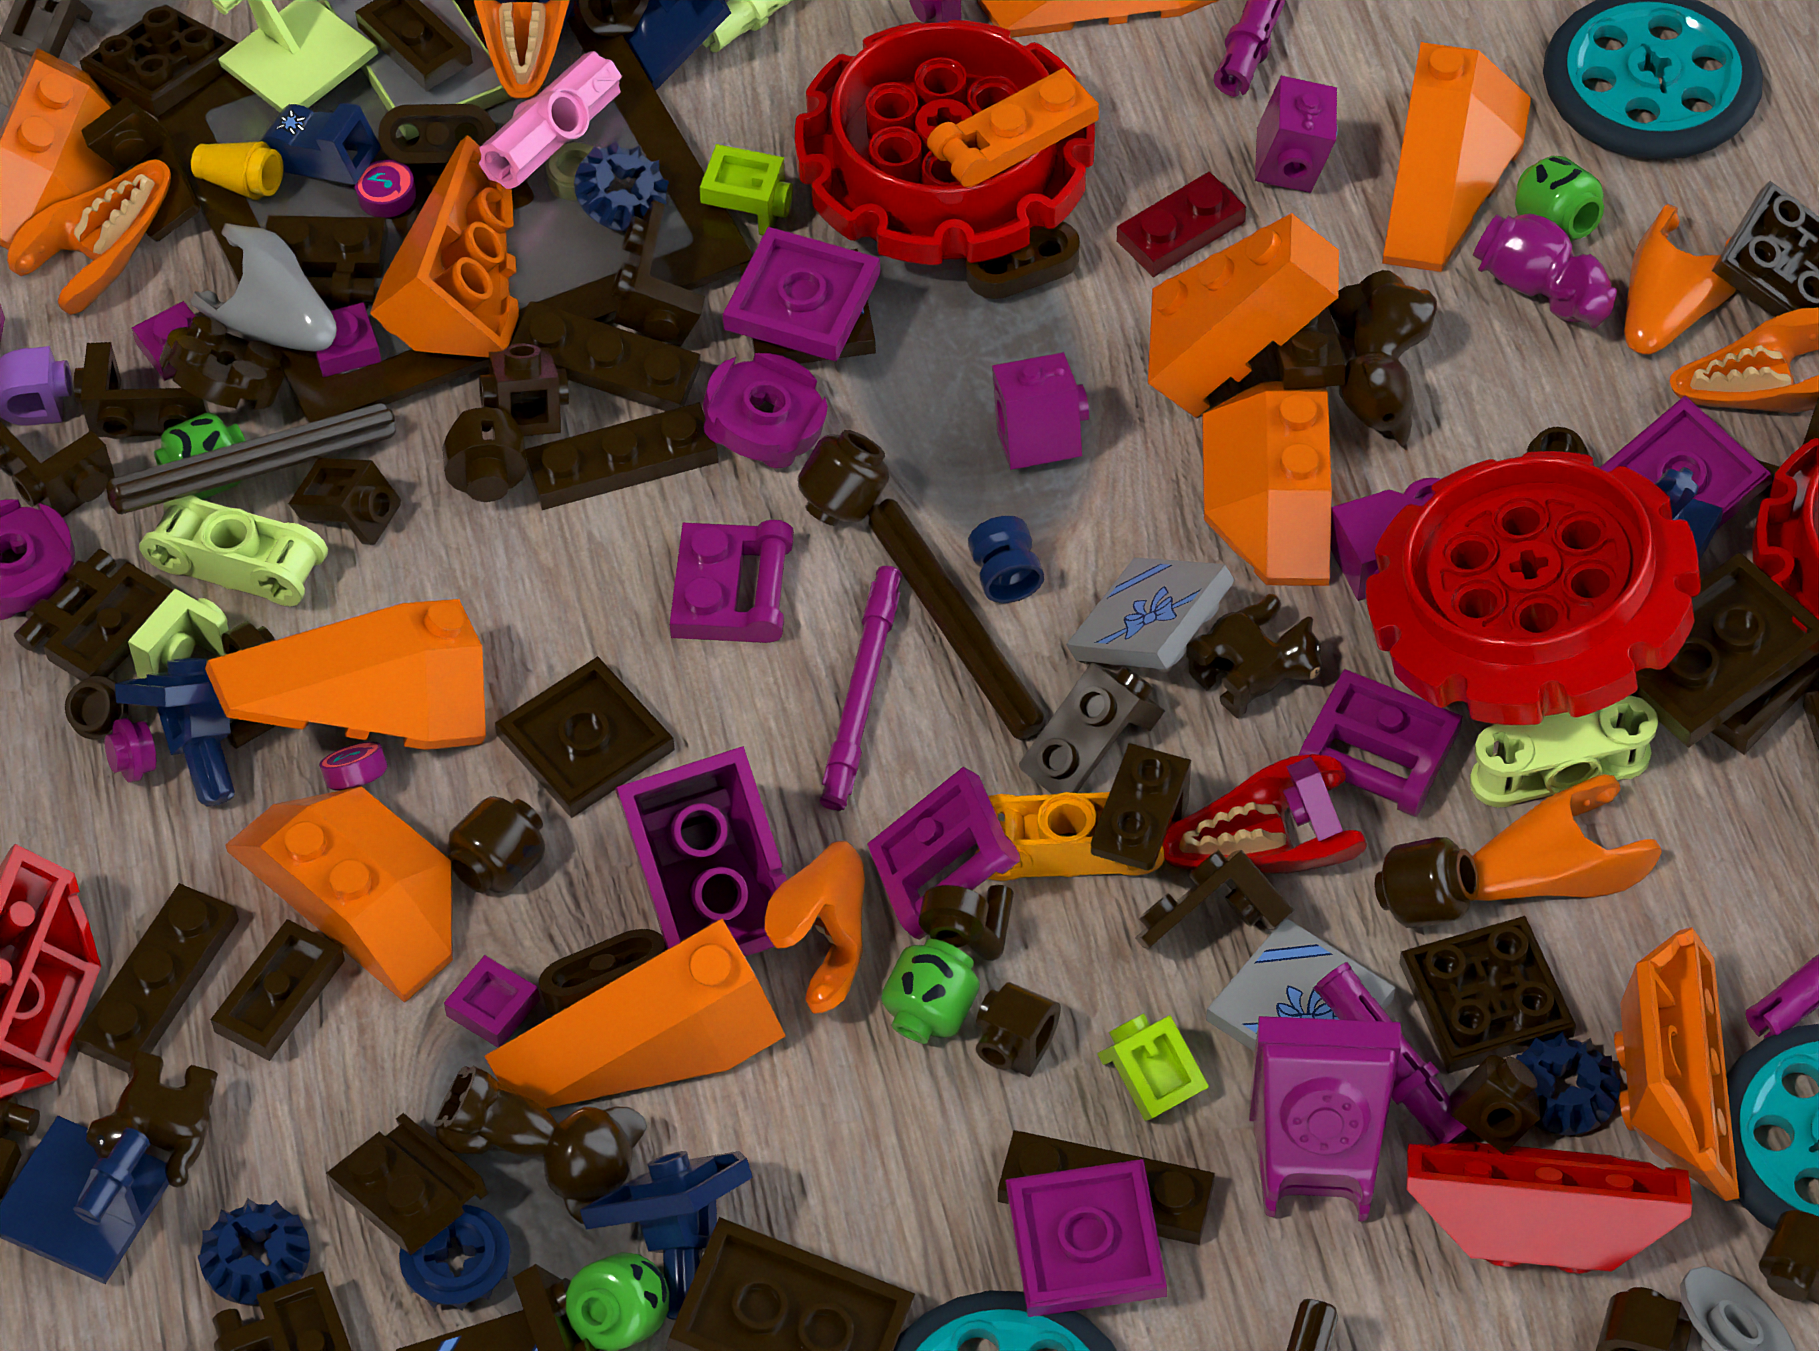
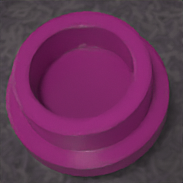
(130, 749)

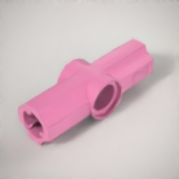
(550, 120)

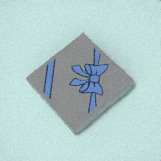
(1151, 613)
(1281, 983)

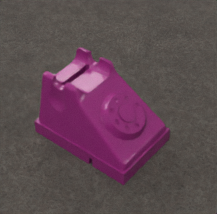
(705, 848)
(1321, 1106)

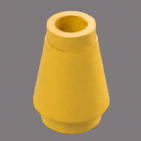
(240, 167)

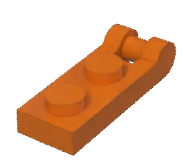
(1014, 128)

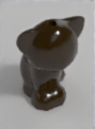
(1384, 322)
(581, 1154)

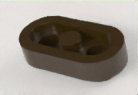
(436, 131)
(1027, 266)
(596, 966)

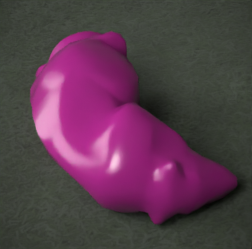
(1537, 259)

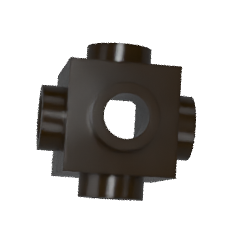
(527, 387)

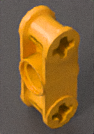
(1035, 827)

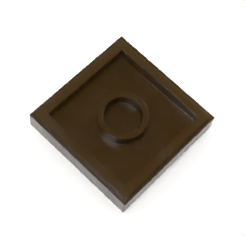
(584, 736)

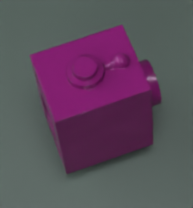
(1296, 134)
(1039, 410)

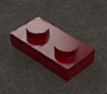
(1181, 224)

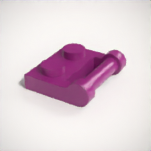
(711, 579)
(1390, 727)
(936, 835)

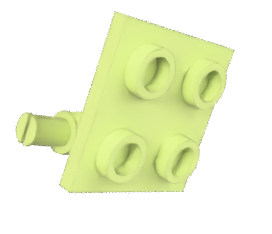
(295, 52)

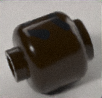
(496, 844)

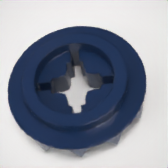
(618, 208)
(1577, 1108)
(480, 1237)
(244, 1278)

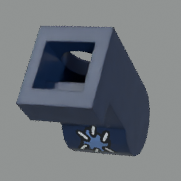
(318, 142)

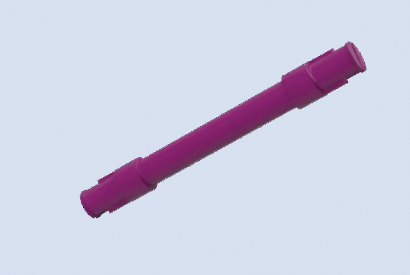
(846, 750)

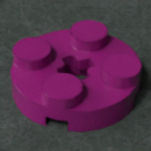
(760, 435)
(46, 559)

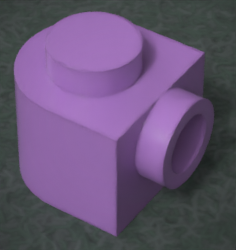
(33, 386)

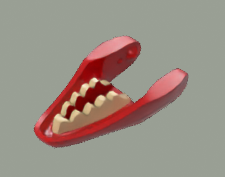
(1254, 821)

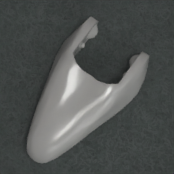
(272, 298)

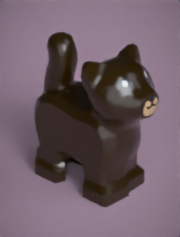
(1249, 657)
(166, 1115)

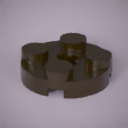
(222, 365)

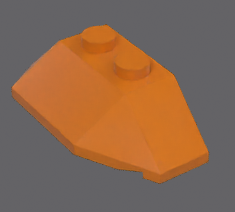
(43, 142)
(1271, 481)
(358, 881)
(1678, 1062)

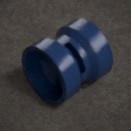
(1005, 557)

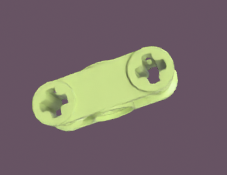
(234, 549)
(1562, 752)

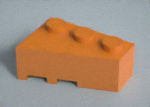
(1234, 306)

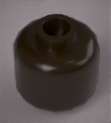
(843, 477)
(1427, 882)

